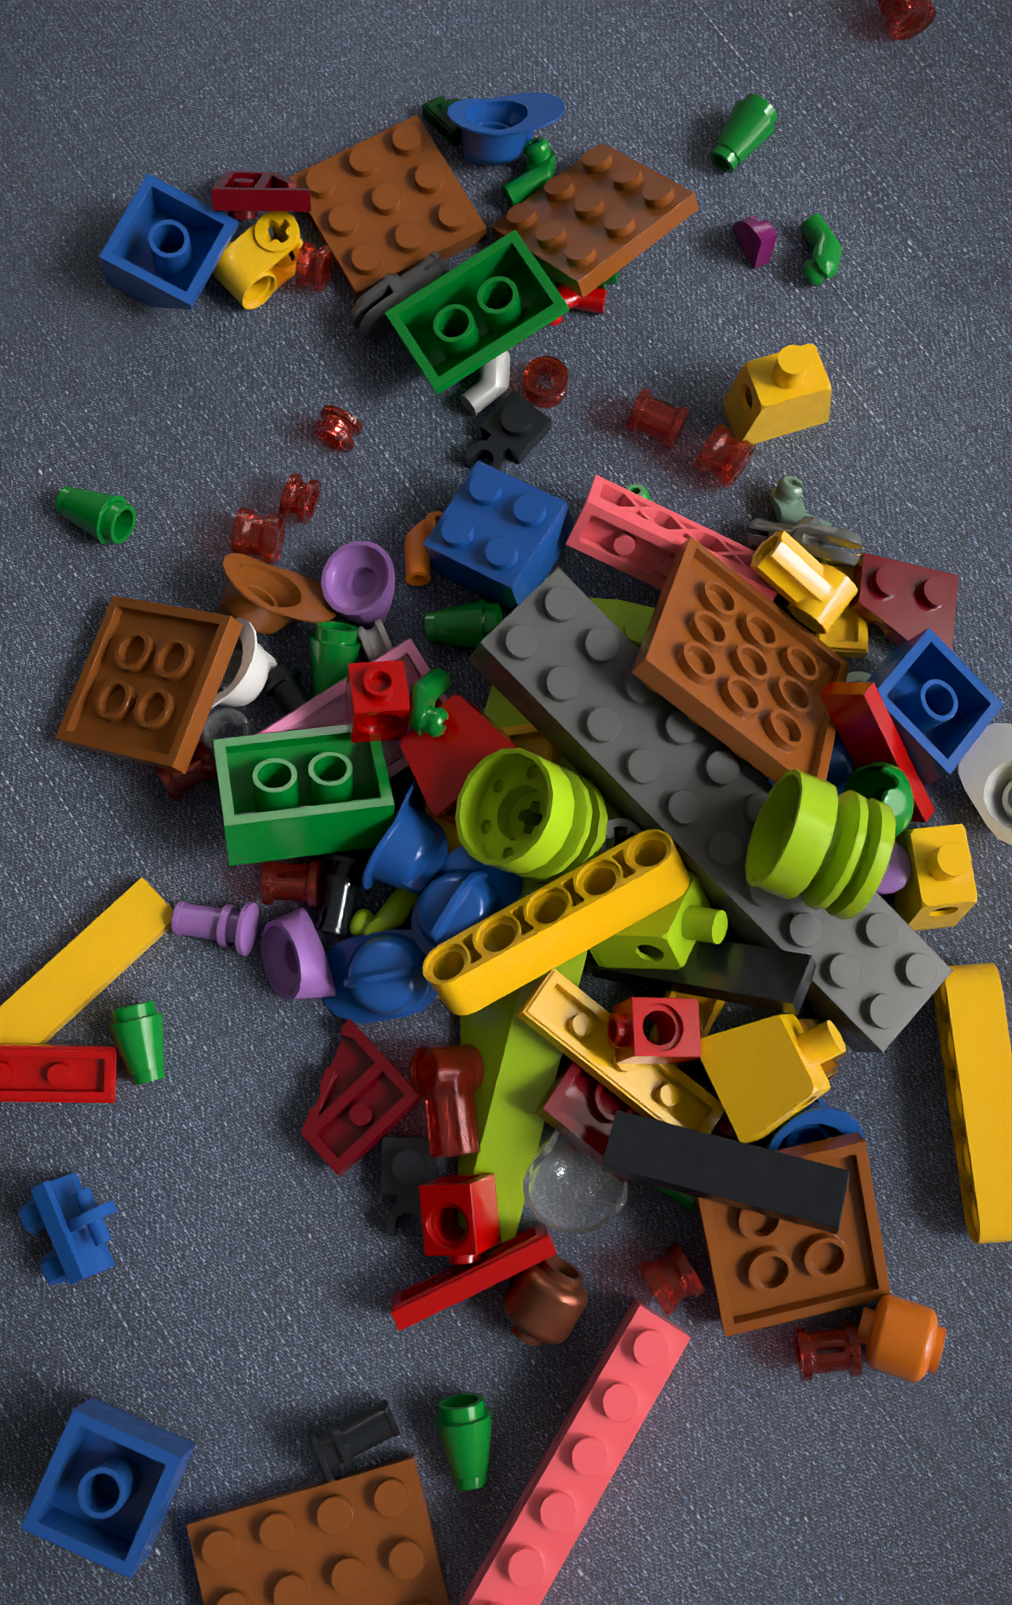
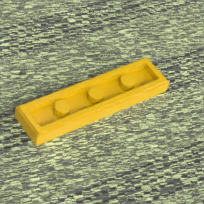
(85, 966)
(579, 1031)

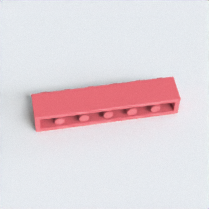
(579, 1461)

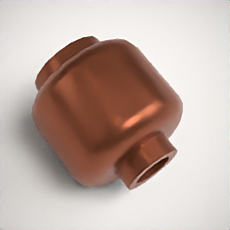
(545, 1301)

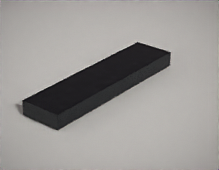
(730, 974)
(726, 1171)

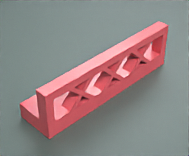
(645, 536)

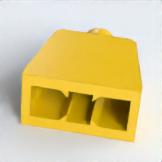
(785, 394)
(938, 878)
(769, 1071)

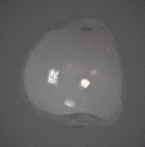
(570, 1188)

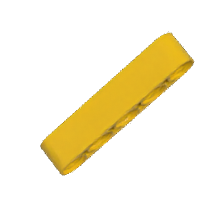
(557, 922)
(979, 1095)

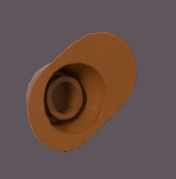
(270, 595)

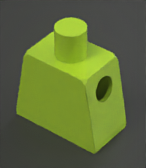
(666, 935)

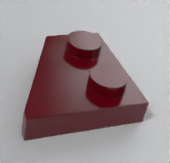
(253, 191)
(905, 598)
(357, 1101)

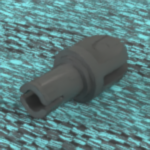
(370, 309)
(810, 536)

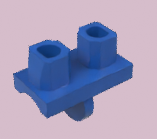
(73, 1226)

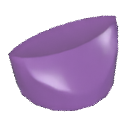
(359, 583)
(296, 958)

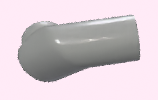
(492, 383)

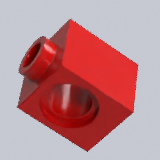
(377, 701)
(677, 1026)
(477, 1201)

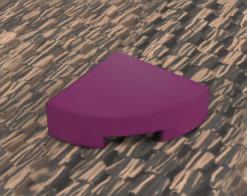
(755, 239)

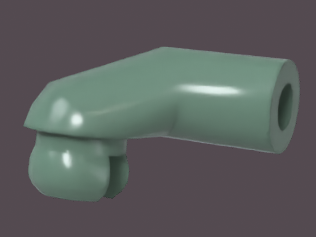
(787, 502)

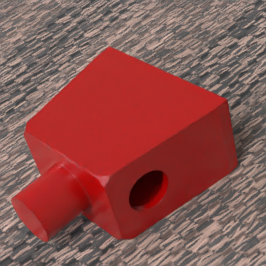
(445, 761)

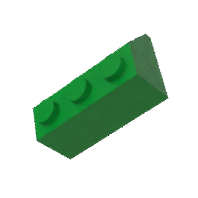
(475, 312)
(301, 794)

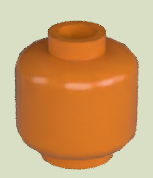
(901, 1338)

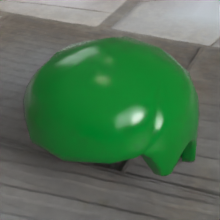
(888, 785)

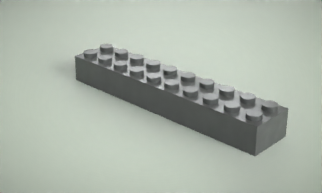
(575, 685)

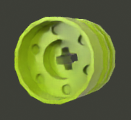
(530, 816)
(820, 845)

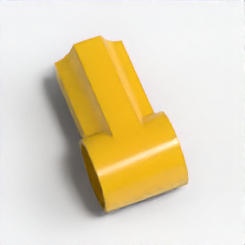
(814, 590)

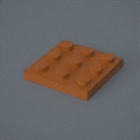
(389, 205)
(597, 217)
(149, 683)
(784, 1271)

